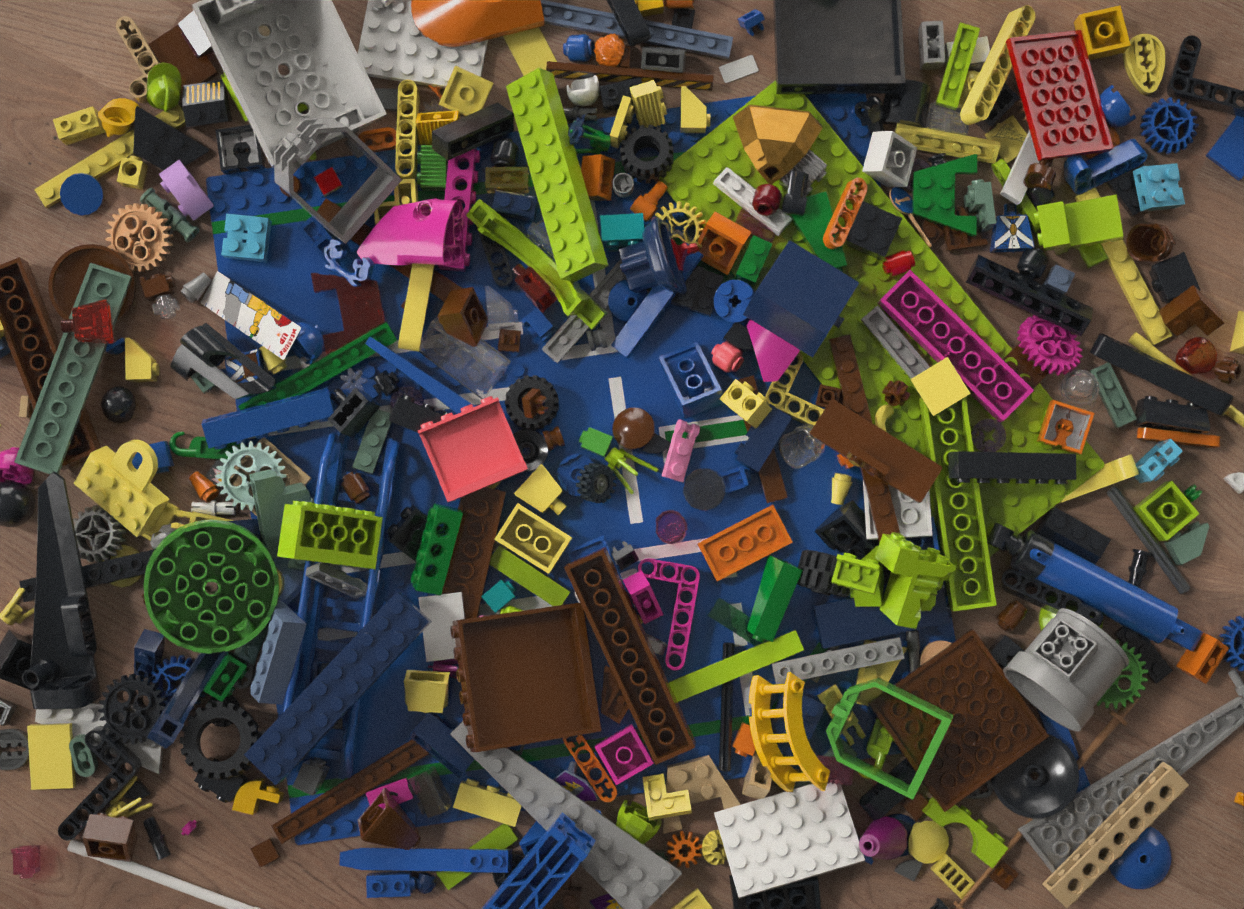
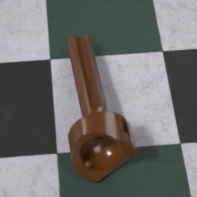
(1040, 175)

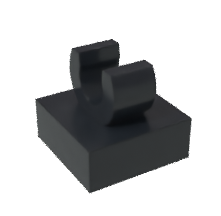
(625, 556)

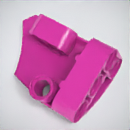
(418, 235)
(771, 352)

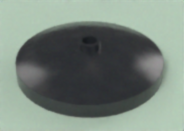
(1051, 790)

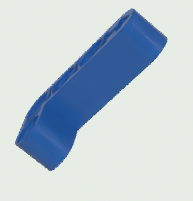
(1088, 174)

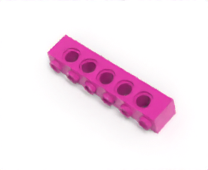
(466, 196)

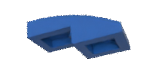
(315, 235)

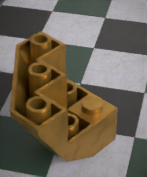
(776, 138)

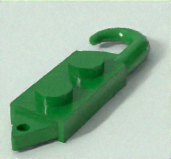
(199, 448)

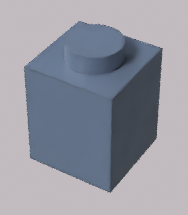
(1059, 279)

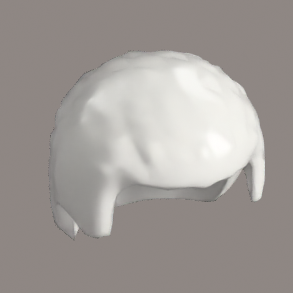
(584, 91)

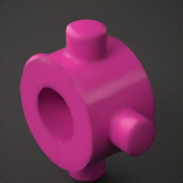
(189, 827)

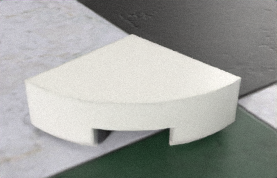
(1236, 481)

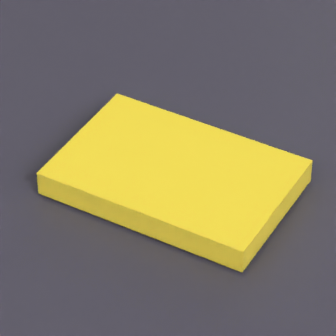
(50, 756)

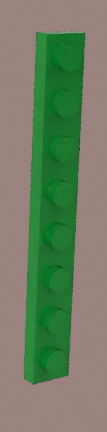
(325, 367)

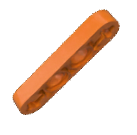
(847, 214)
(1178, 437)
(592, 763)

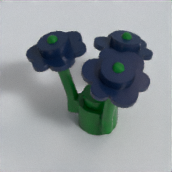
(598, 139)

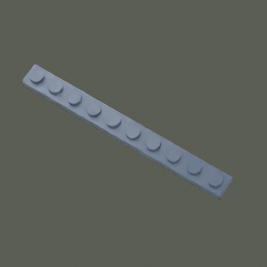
(661, 34)

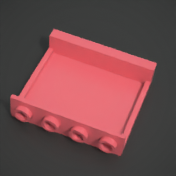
(472, 449)

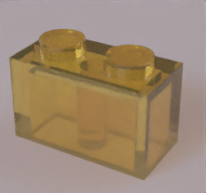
(507, 179)

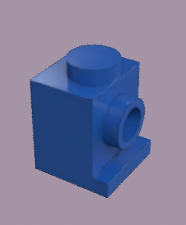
(538, 325)

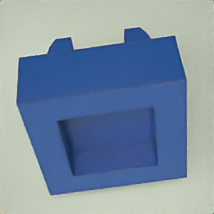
(751, 19)

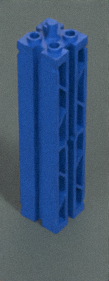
(544, 867)

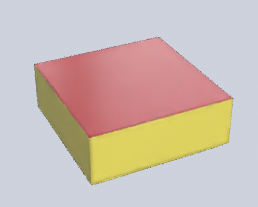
(328, 181)

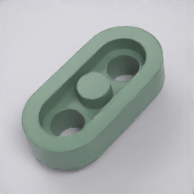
(81, 754)

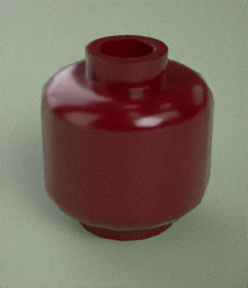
(766, 199)

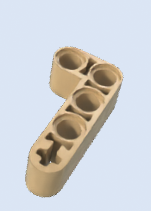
(140, 55)

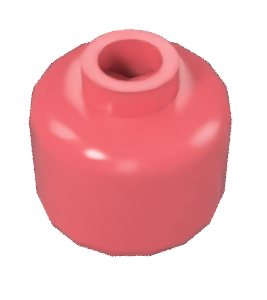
(727, 357)

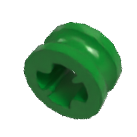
(1192, 493)

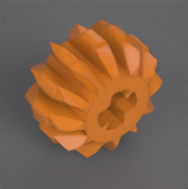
(690, 852)

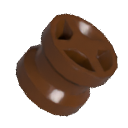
(553, 438)

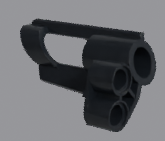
(204, 350)

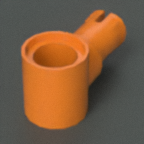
(647, 203)

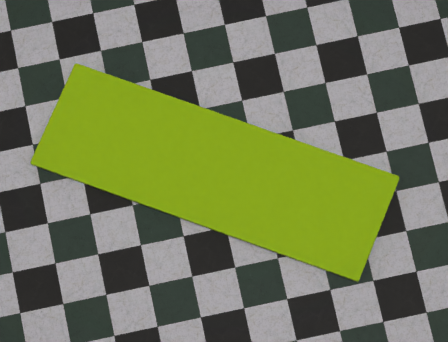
(692, 182)

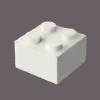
(889, 159)

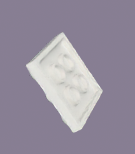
(912, 517)

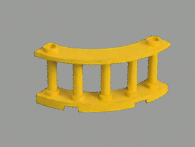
(766, 742)

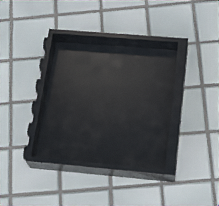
(838, 46)

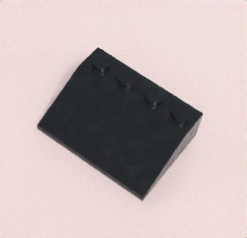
(796, 895)

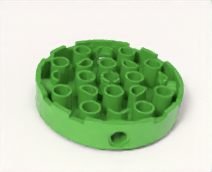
(205, 554)

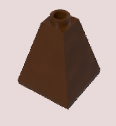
(388, 825)

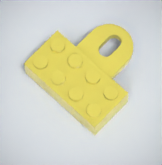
(121, 488)

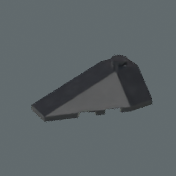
(847, 533)

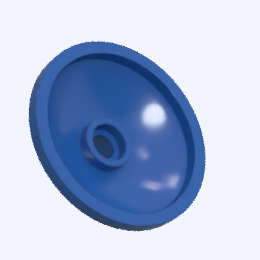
(1146, 874)

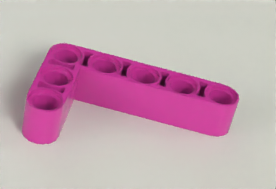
(679, 606)

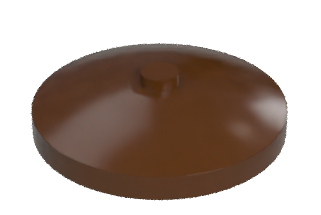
(71, 269)

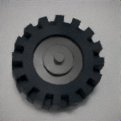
(596, 483)

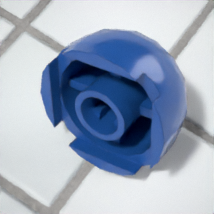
(1115, 108)
(308, 342)

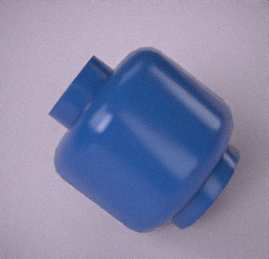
(579, 48)

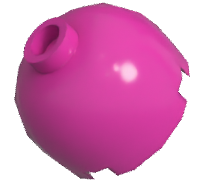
(13, 471)

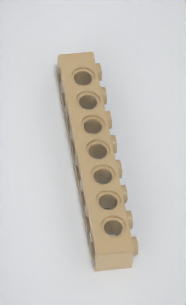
(1104, 835)

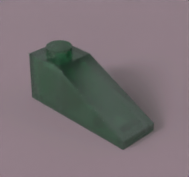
(732, 619)

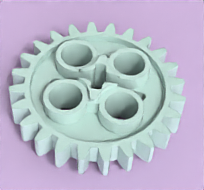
(260, 458)

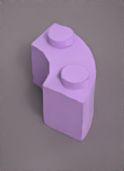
(186, 190)

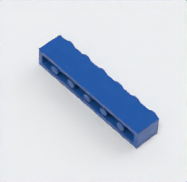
(267, 418)

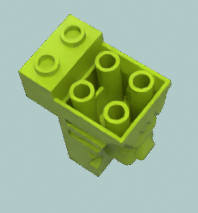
(1078, 223)
(913, 578)

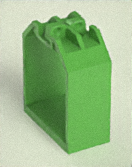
(842, 713)

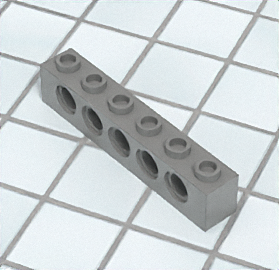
(839, 660)

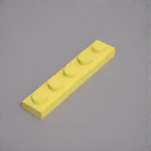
(949, 143)

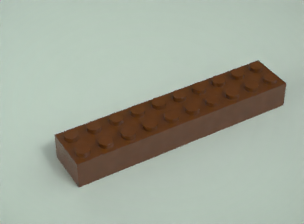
(35, 345)
(630, 655)

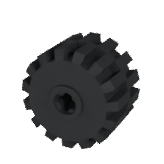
(818, 573)

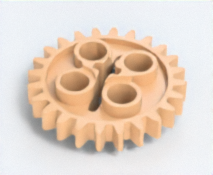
(140, 236)

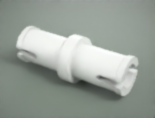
(214, 508)

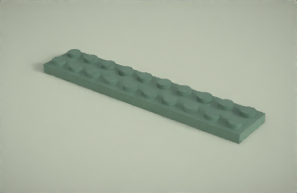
(70, 378)

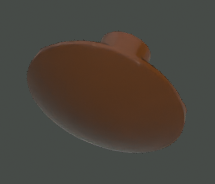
(633, 428)

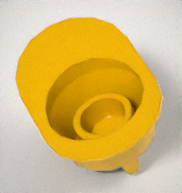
(117, 116)

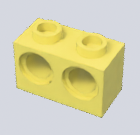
(78, 125)
(744, 405)

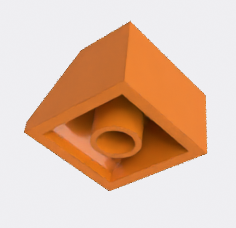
(723, 242)

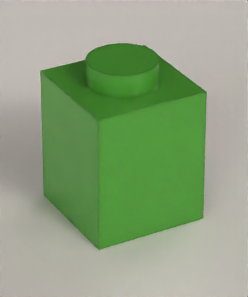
(595, 441)

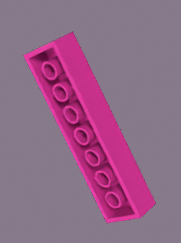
(946, 335)

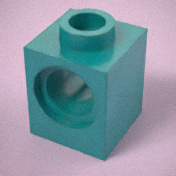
(499, 595)

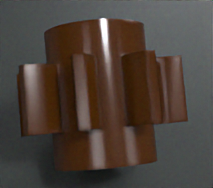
(1227, 370)
(896, 393)

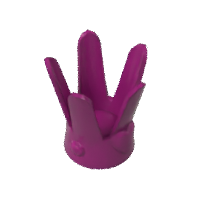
(445, 666)

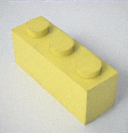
(487, 802)

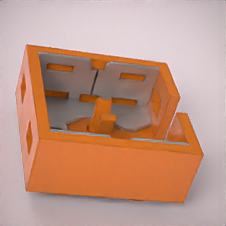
(1074, 427)

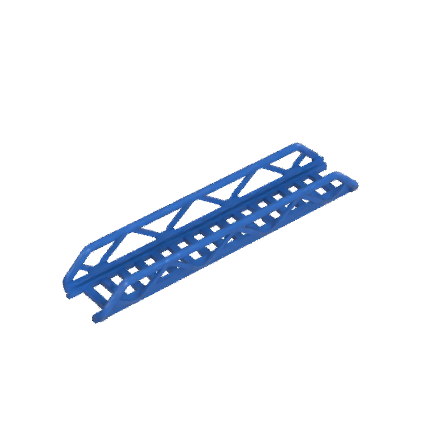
(331, 474)

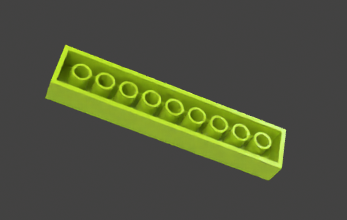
(556, 176)
(958, 510)

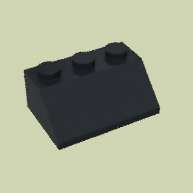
(1171, 416)
(1073, 535)

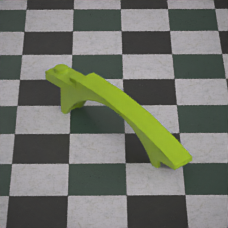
(570, 294)

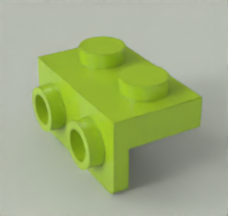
(856, 573)

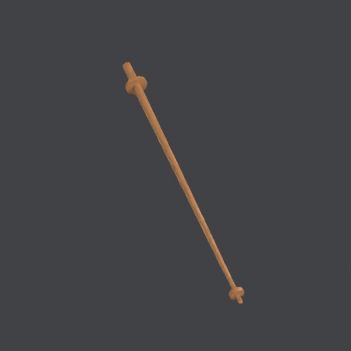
(1113, 723)

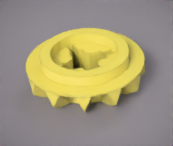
(709, 844)

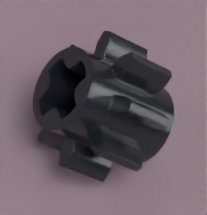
(386, 383)

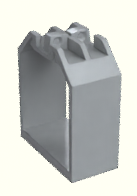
(362, 203)

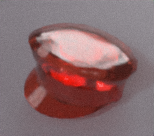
(1197, 356)

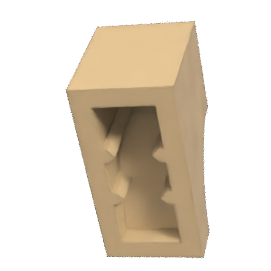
(757, 779)

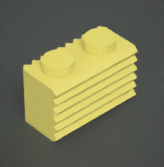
(648, 104)

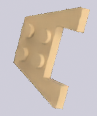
(703, 783)

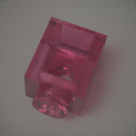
(31, 855)

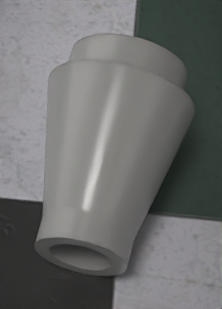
(195, 288)

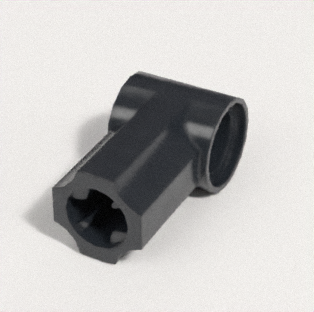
(795, 199)

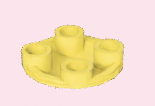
(928, 842)

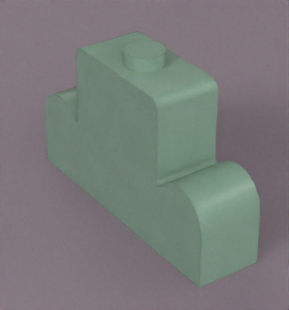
(269, 499)

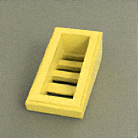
(939, 865)

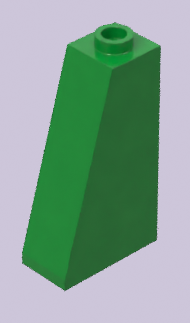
(813, 226)
(772, 598)

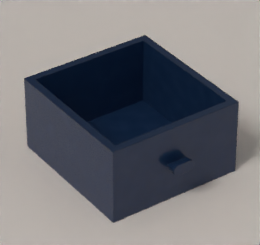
(801, 298)

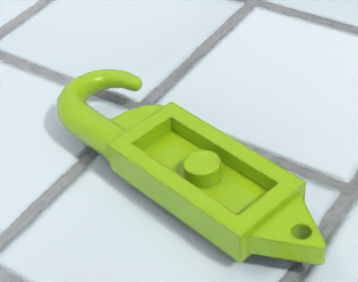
(878, 745)

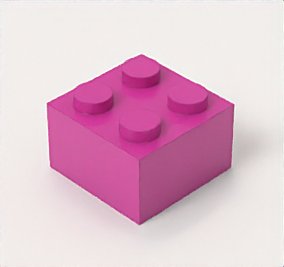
(624, 754)

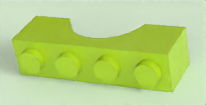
(985, 845)

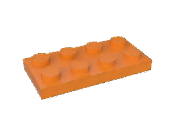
(744, 543)

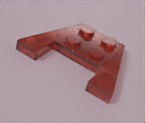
(359, 308)

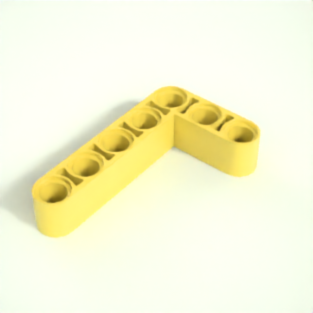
(786, 398)

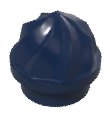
(425, 882)

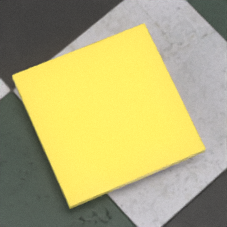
(940, 386)

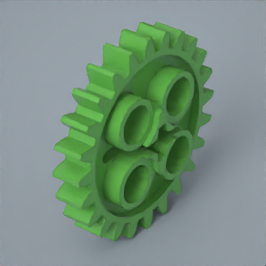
(1116, 695)

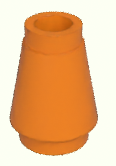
(204, 487)

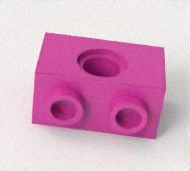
(642, 597)

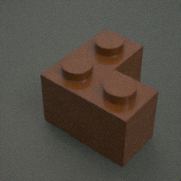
(1191, 309)

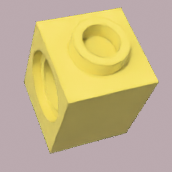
(138, 179)

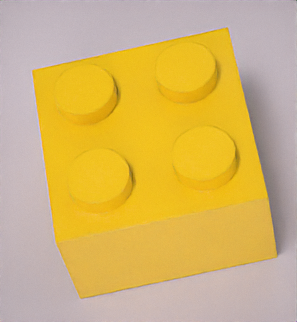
(1103, 32)

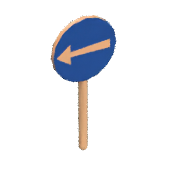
(903, 203)

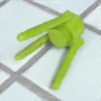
(617, 459)

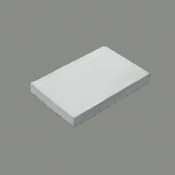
(437, 634)

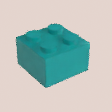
(621, 230)

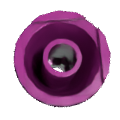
(884, 839)

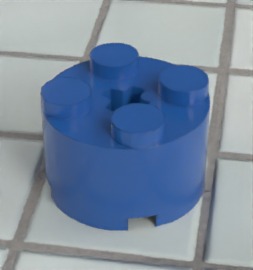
(724, 296)

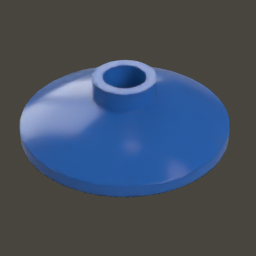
(619, 298)

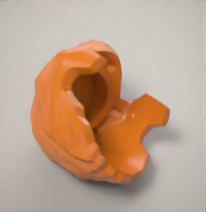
(609, 50)

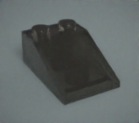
(430, 792)

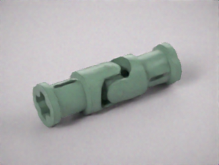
(175, 218)

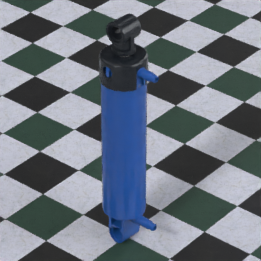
(1094, 586)

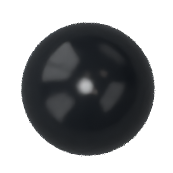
(16, 504)

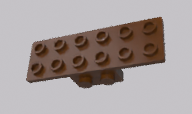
(875, 451)

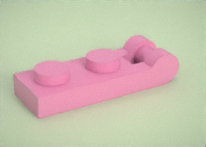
(680, 451)

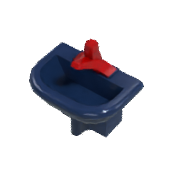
(656, 259)

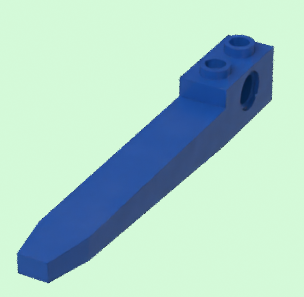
(428, 383)
(428, 859)

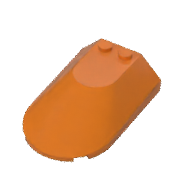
(472, 21)

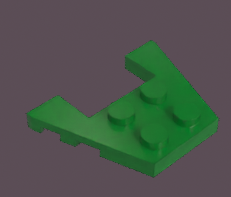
(935, 194)

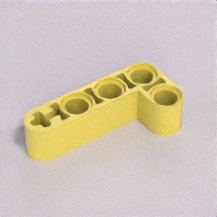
(1111, 473)

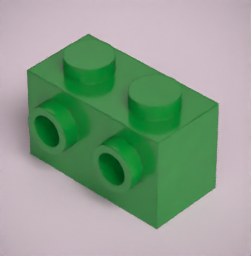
(225, 676)

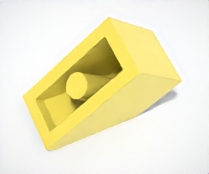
(692, 113)
(139, 363)

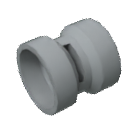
(622, 181)

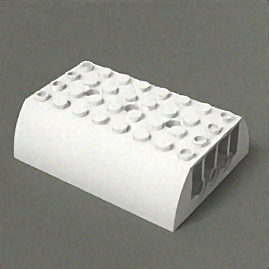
(314, 47)

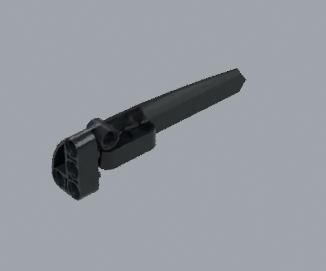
(63, 630)

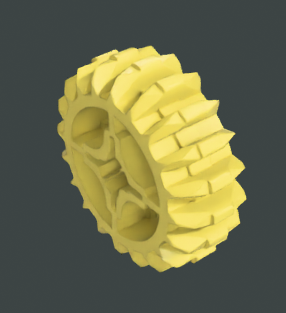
(694, 219)

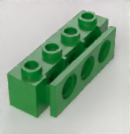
(434, 580)

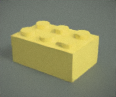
(533, 538)

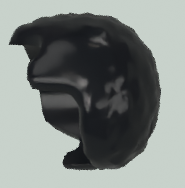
(118, 404)

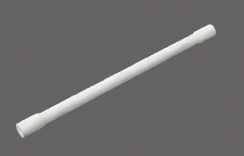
(79, 848)

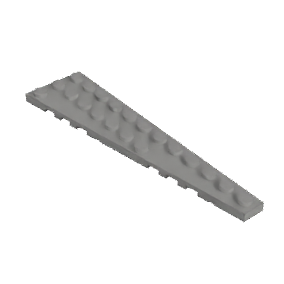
(1063, 833)
(616, 860)

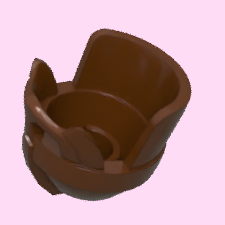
(1149, 242)

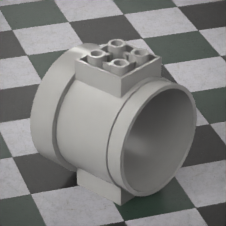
(1067, 669)

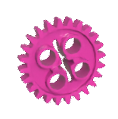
(1049, 345)

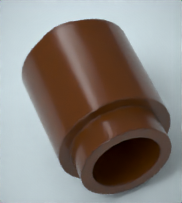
(355, 487)
(1011, 616)

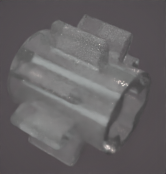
(165, 306)

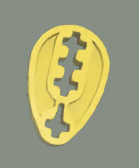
(1155, 59)

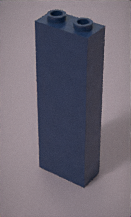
(844, 623)

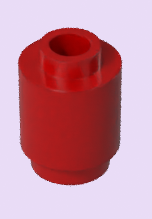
(898, 263)

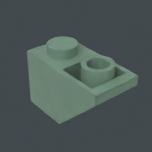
(1188, 544)

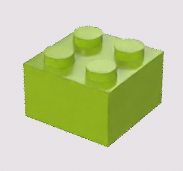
(1165, 511)

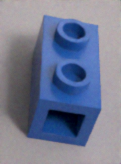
(390, 884)

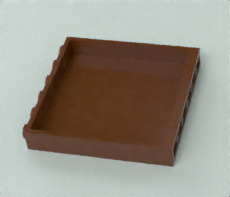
(525, 677)

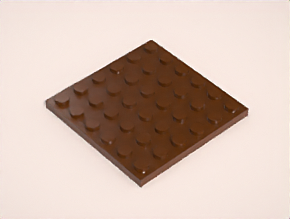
(988, 724)

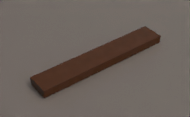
(770, 472)

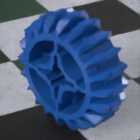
(1166, 109)
(1233, 653)
(172, 677)

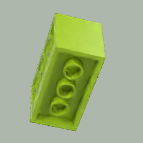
(330, 534)

